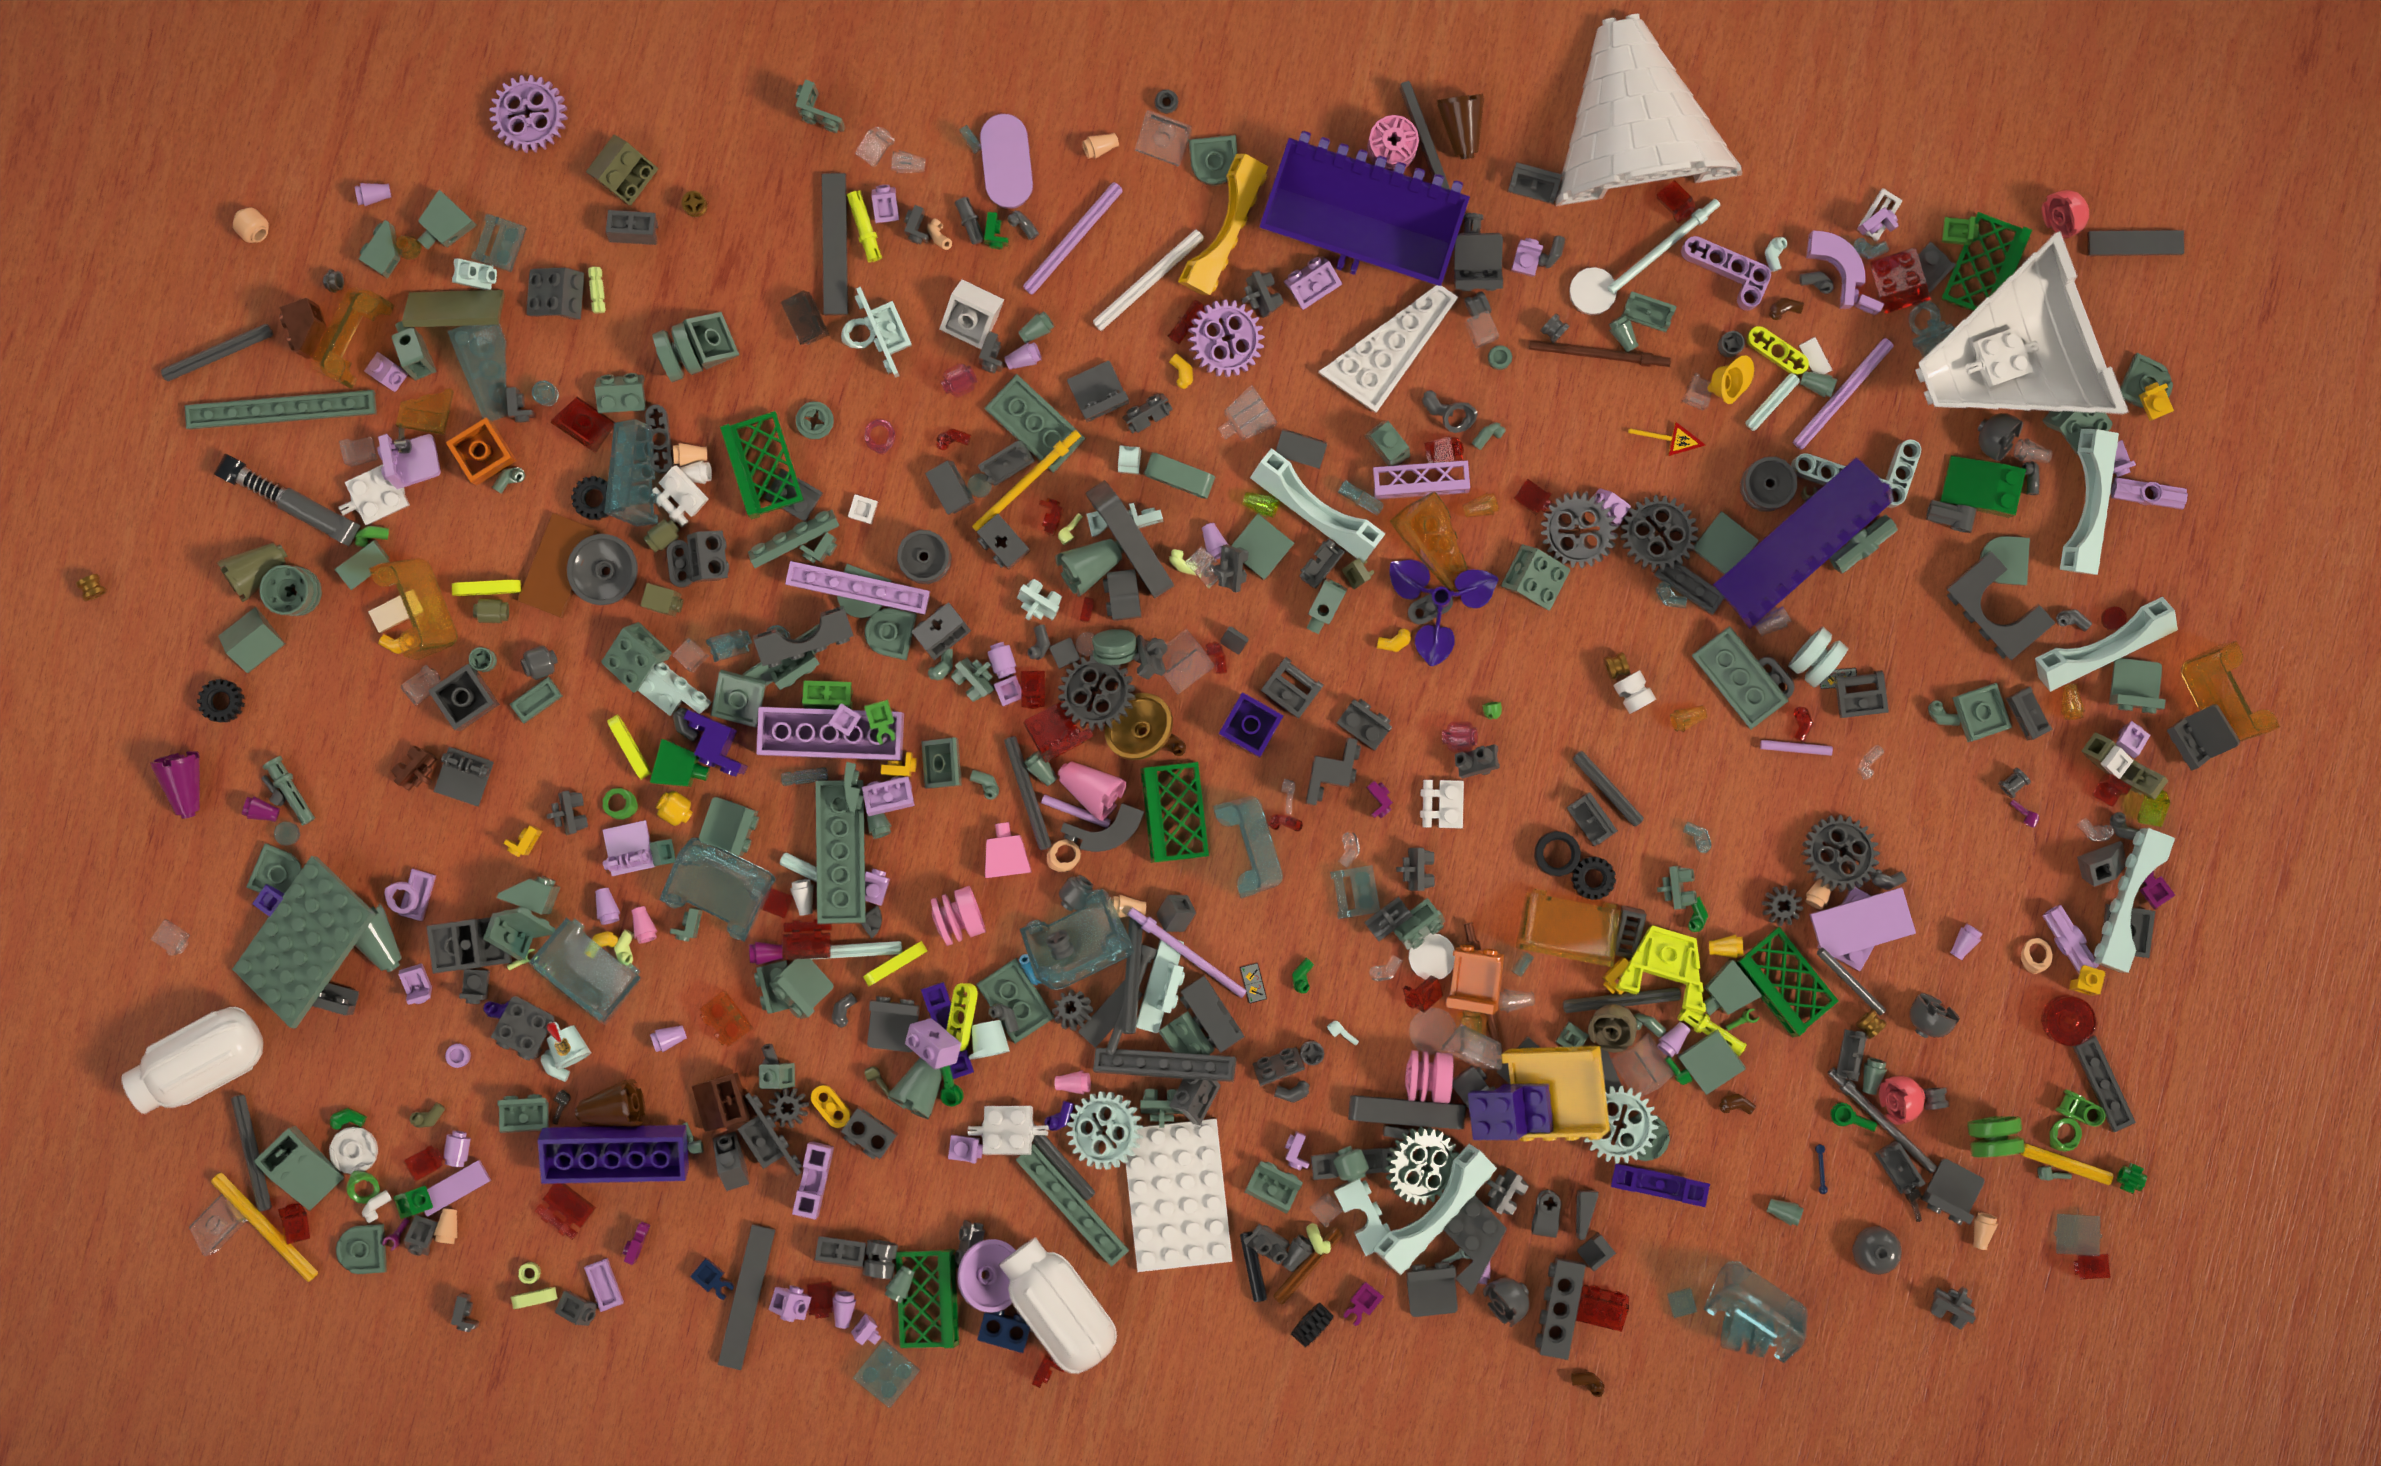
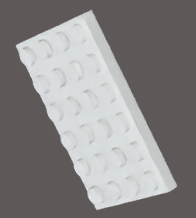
(1178, 1197)

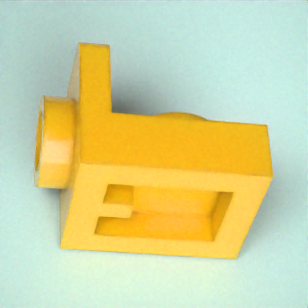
(2156, 401)
(895, 768)
(527, 841)
(1615, 973)
(2089, 981)

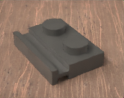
(1934, 265)
(802, 509)

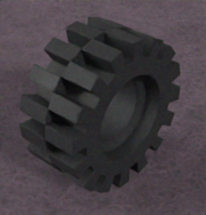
(579, 495)
(210, 691)
(1579, 878)
(1312, 1324)

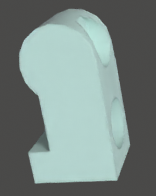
(1129, 459)

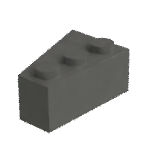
(1211, 1014)

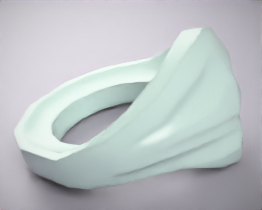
(848, 328)

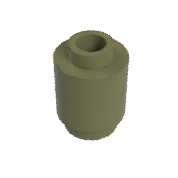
(662, 535)
(491, 611)

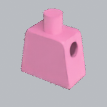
(1005, 854)

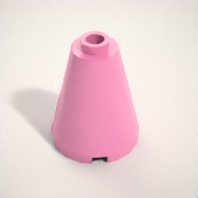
(1092, 788)

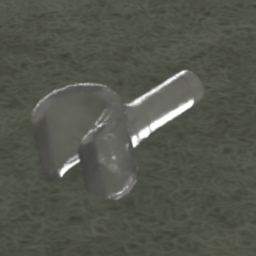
(1288, 787)

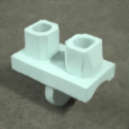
(474, 274)
(1037, 604)

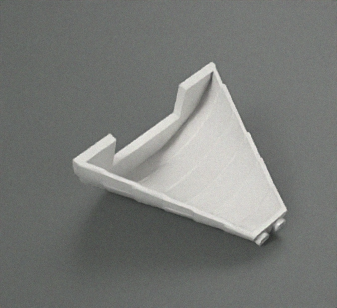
(1637, 120)
(2045, 309)

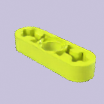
(1777, 341)
(486, 587)
(629, 747)
(895, 963)
(970, 1001)

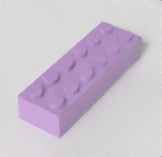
(808, 734)

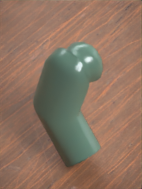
(943, 668)
(1651, 1023)

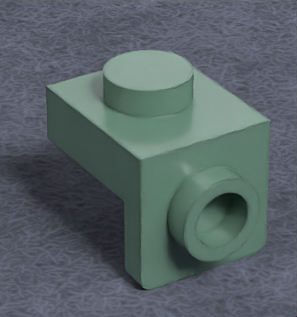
(824, 548)

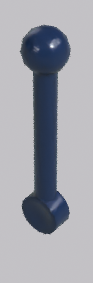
(1820, 1149)

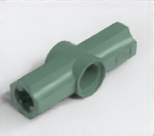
(1863, 544)

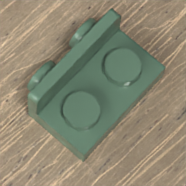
(763, 977)
(1185, 1036)

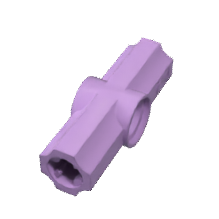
(2162, 495)
(2069, 938)

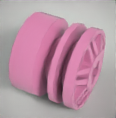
(1380, 144)
(957, 915)
(1430, 1076)

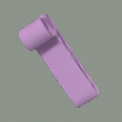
(1724, 268)

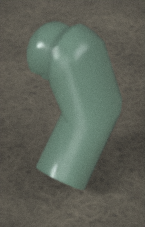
(1485, 434)
(508, 476)
(1940, 716)
(988, 783)

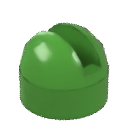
(1492, 710)

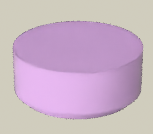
(458, 1055)

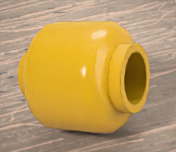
(674, 808)

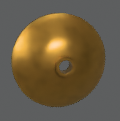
(1148, 715)

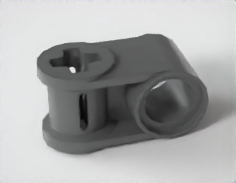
(1546, 1219)

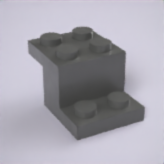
(1333, 772)
(462, 946)

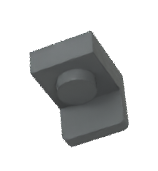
(515, 402)
(475, 985)
(420, 1236)
(462, 1309)
(576, 1309)

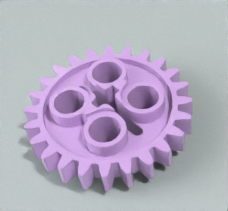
(526, 92)
(1246, 332)

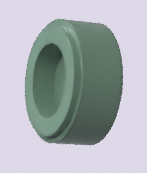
(1499, 357)

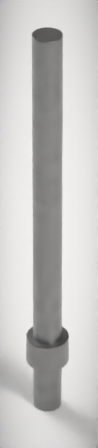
(1849, 1088)

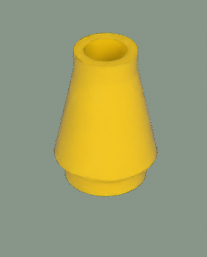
(1728, 946)

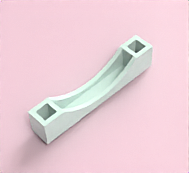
(2097, 455)
(1351, 533)
(2146, 626)
(2117, 945)
(1468, 1174)

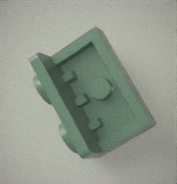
(620, 393)
(523, 1114)
(1273, 1186)

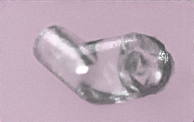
(1385, 972)

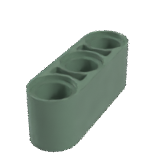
(1179, 475)

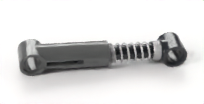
(289, 501)

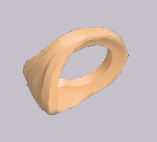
(1054, 864)
(2027, 960)

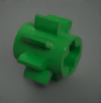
(2131, 1178)

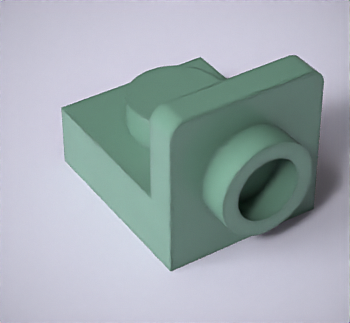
(691, 922)
(777, 1076)

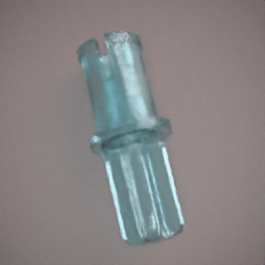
(1360, 497)

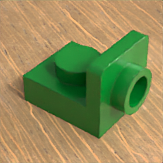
(993, 227)
(413, 1202)

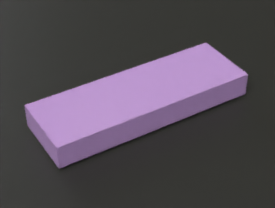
(457, 1186)

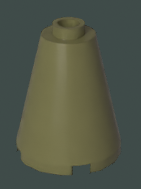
(248, 568)

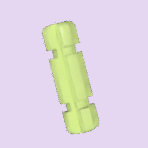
(596, 289)

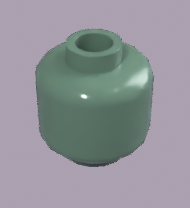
(1351, 1164)

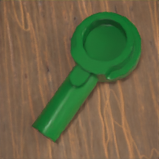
(950, 1094)
(1843, 1115)

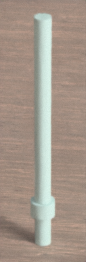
(1697, 218)

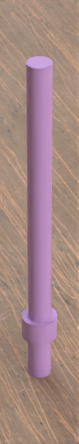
(1150, 925)

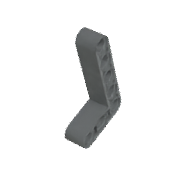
(1130, 538)

